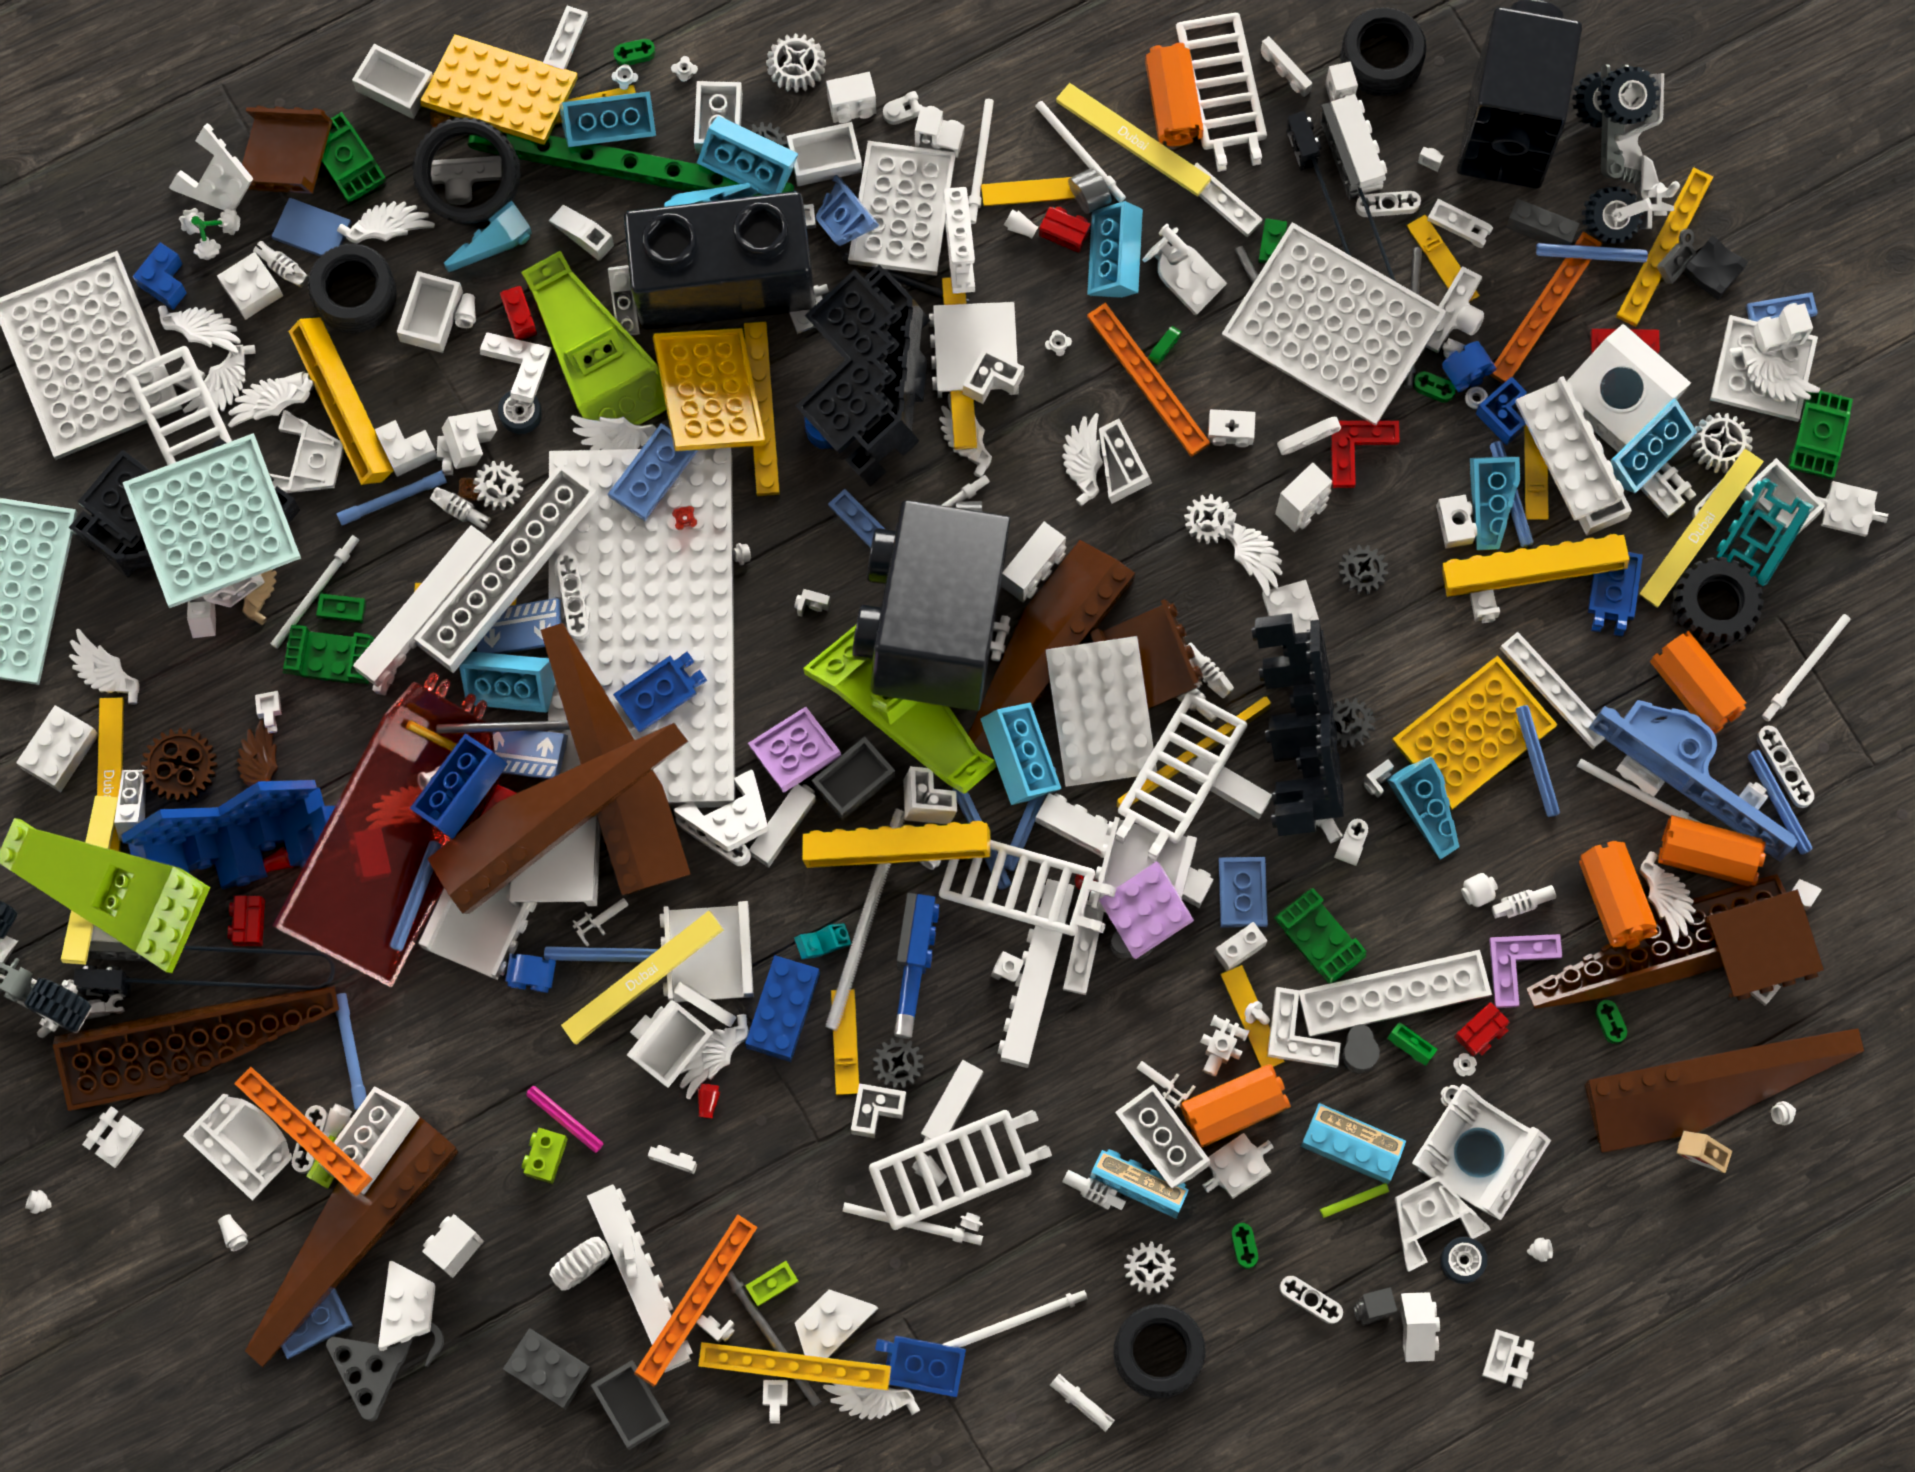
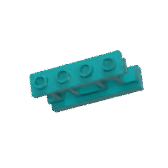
(1780, 541)

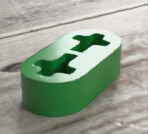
(634, 52)
(1165, 345)
(1436, 384)
(1606, 1025)
(1250, 1244)

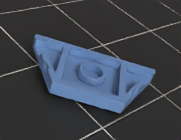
(844, 214)

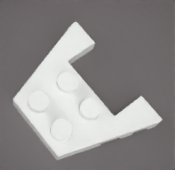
(223, 180)
(315, 460)
(734, 822)
(1428, 1209)

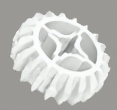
(785, 74)
(1726, 425)
(580, 1263)

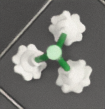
(194, 223)

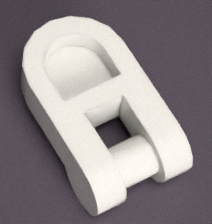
(895, 113)

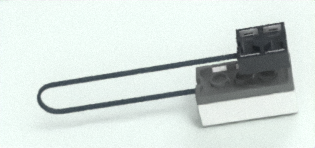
(1352, 151)
(114, 981)

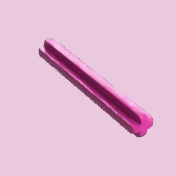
(564, 1119)

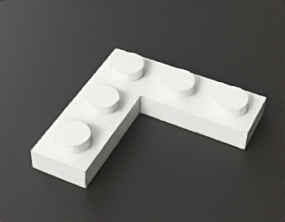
(530, 356)
(1296, 1048)

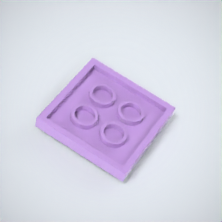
(794, 749)
(1146, 910)

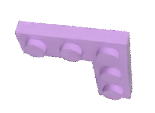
(1508, 950)

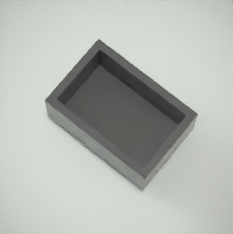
(853, 778)
(547, 1369)
(630, 1405)

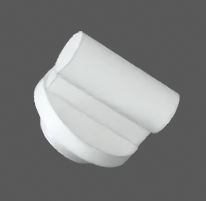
(1254, 1012)

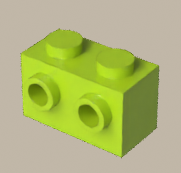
(544, 1155)

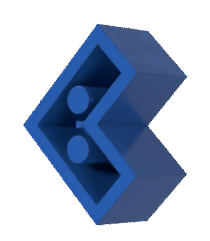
(157, 275)
(1499, 413)

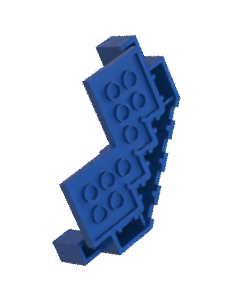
(236, 831)

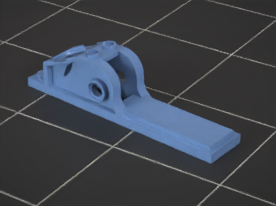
(1680, 754)

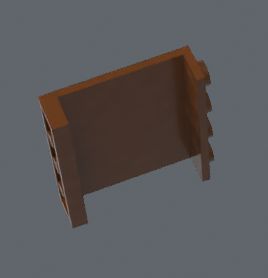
(286, 148)
(1163, 653)
(1765, 944)

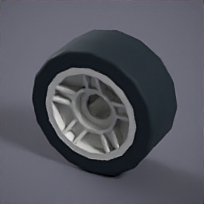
(519, 423)
(1475, 1264)

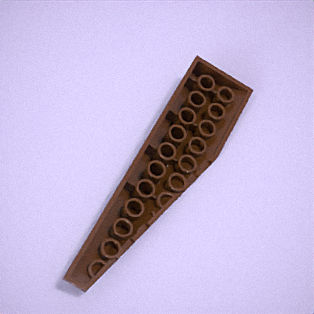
(1058, 616)
(639, 821)
(1704, 1090)
(347, 1232)

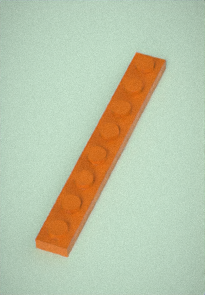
(1542, 313)
(1148, 379)
(303, 1131)
(695, 1300)

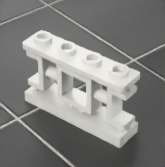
(959, 240)

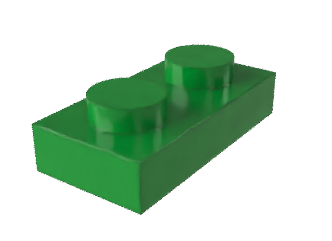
(1272, 235)
(341, 608)
(1412, 1044)

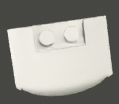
(241, 1143)

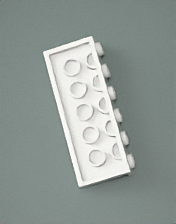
(1570, 449)

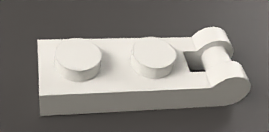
(1459, 223)

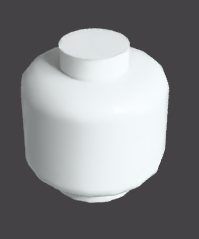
(1479, 890)

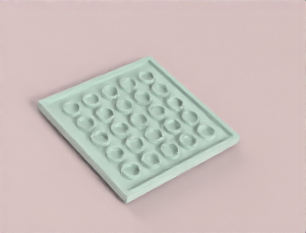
(211, 520)

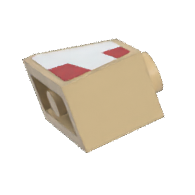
(1704, 1151)

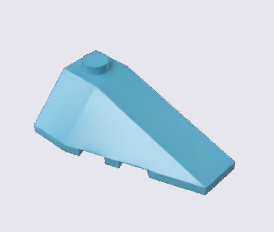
(714, 194)
(505, 232)
(1493, 491)
(1424, 798)

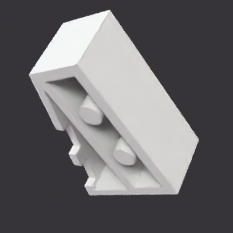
(1122, 464)

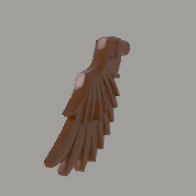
(258, 756)

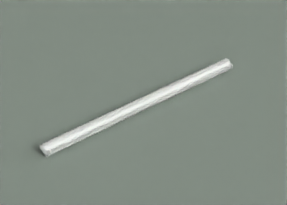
(860, 936)

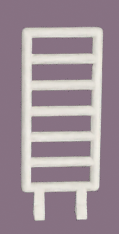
(1252, 94)
(150, 413)
(1157, 754)
(1029, 917)
(982, 1188)

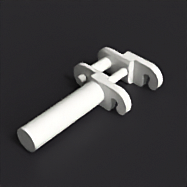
(600, 919)
(1165, 1083)

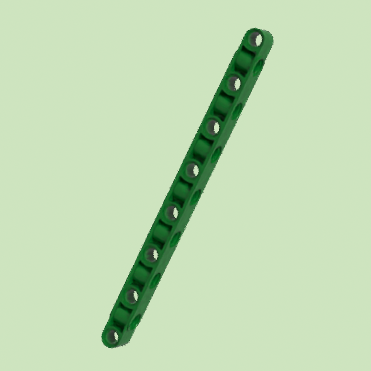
(613, 163)

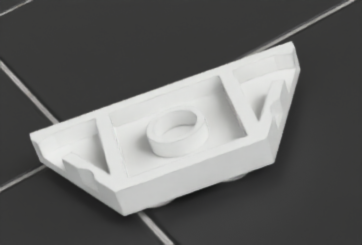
(406, 1306)
(831, 1323)

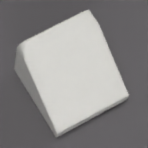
(1807, 893)

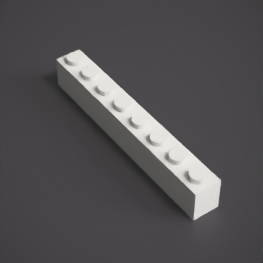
(398, 636)
(1091, 831)
(1034, 981)
(645, 1289)

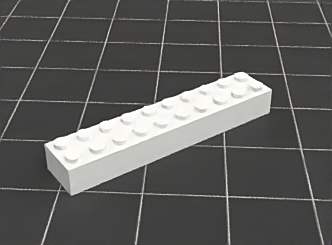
(506, 568)

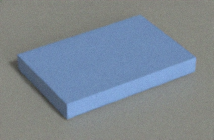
(309, 228)
(1242, 891)
(323, 1323)

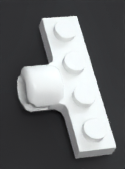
(461, 174)
(1459, 312)

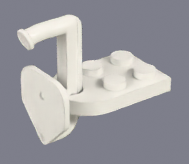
(1185, 271)

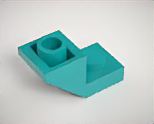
(823, 941)

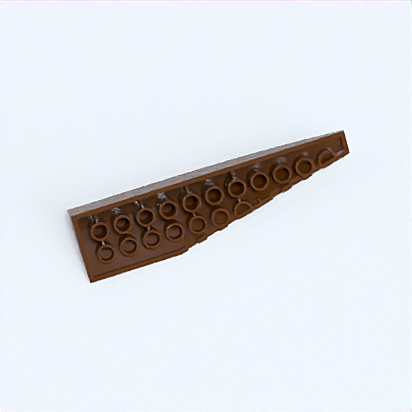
(541, 817)
(1655, 959)
(172, 1047)

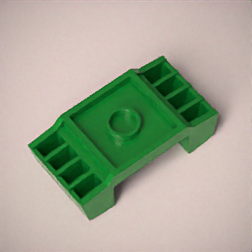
(350, 161)
(1821, 434)
(325, 655)
(1320, 936)

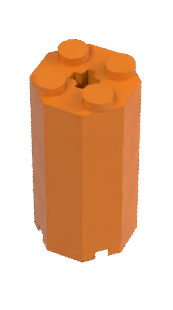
(1174, 94)
(1698, 682)
(1712, 851)
(1618, 895)
(1235, 1105)

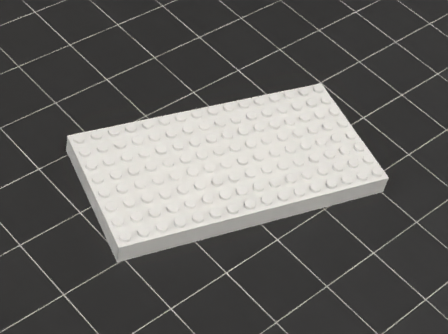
(655, 597)

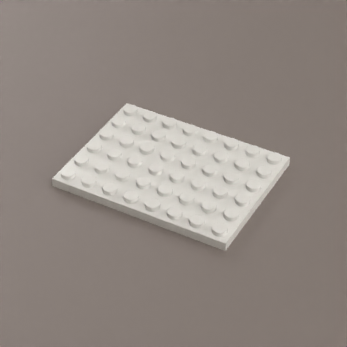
(1334, 323)
(73, 352)

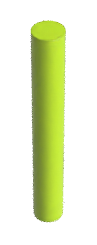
(1354, 1200)

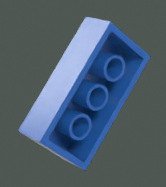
(459, 786)
(782, 1008)

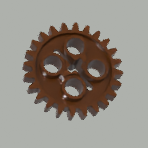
(171, 784)

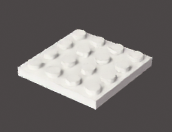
(1733, 384)

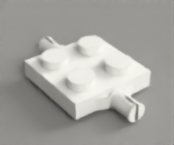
(1850, 509)
(1238, 1166)

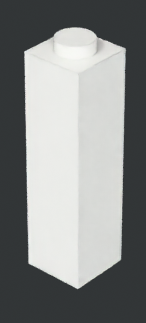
(1234, 788)
(783, 824)
(952, 1101)

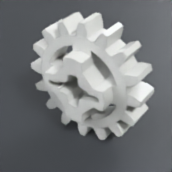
(508, 482)
(1203, 525)
(1138, 1267)

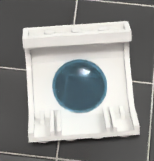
(1624, 387)
(1481, 1152)

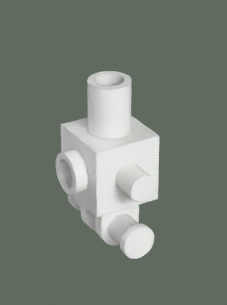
(1222, 1045)

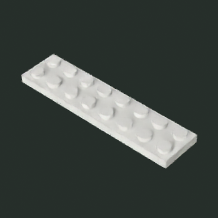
(1394, 993)

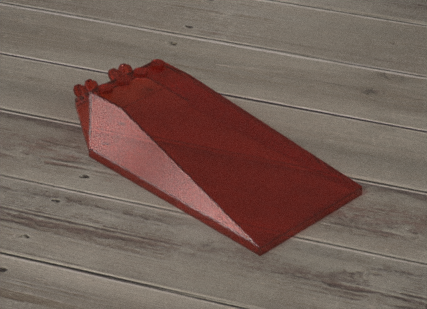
(374, 842)

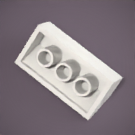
(1163, 1137)

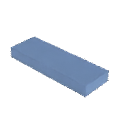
(1774, 307)
(855, 516)

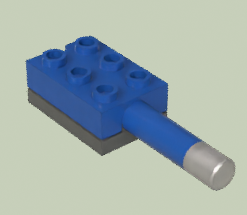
(914, 956)

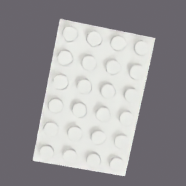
(907, 199)
(1100, 710)

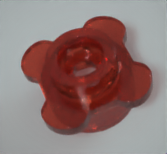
(680, 513)

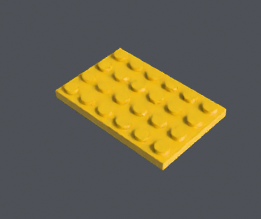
(499, 88)
(708, 389)
(1474, 730)

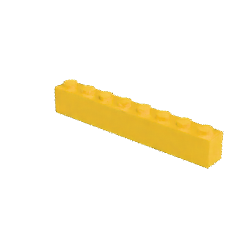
(341, 400)
(1535, 565)
(896, 844)

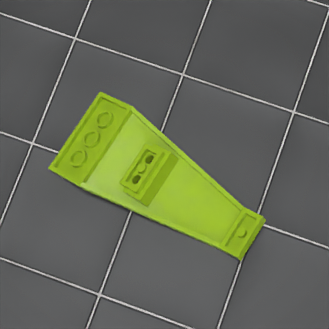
(578, 325)
(921, 728)
(123, 894)

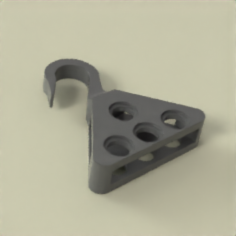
(376, 1383)

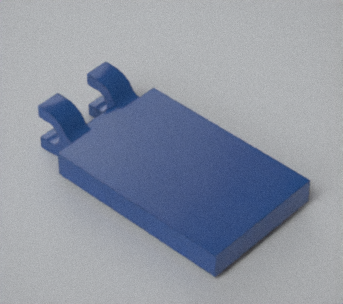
(1615, 595)
(659, 691)
(923, 1365)

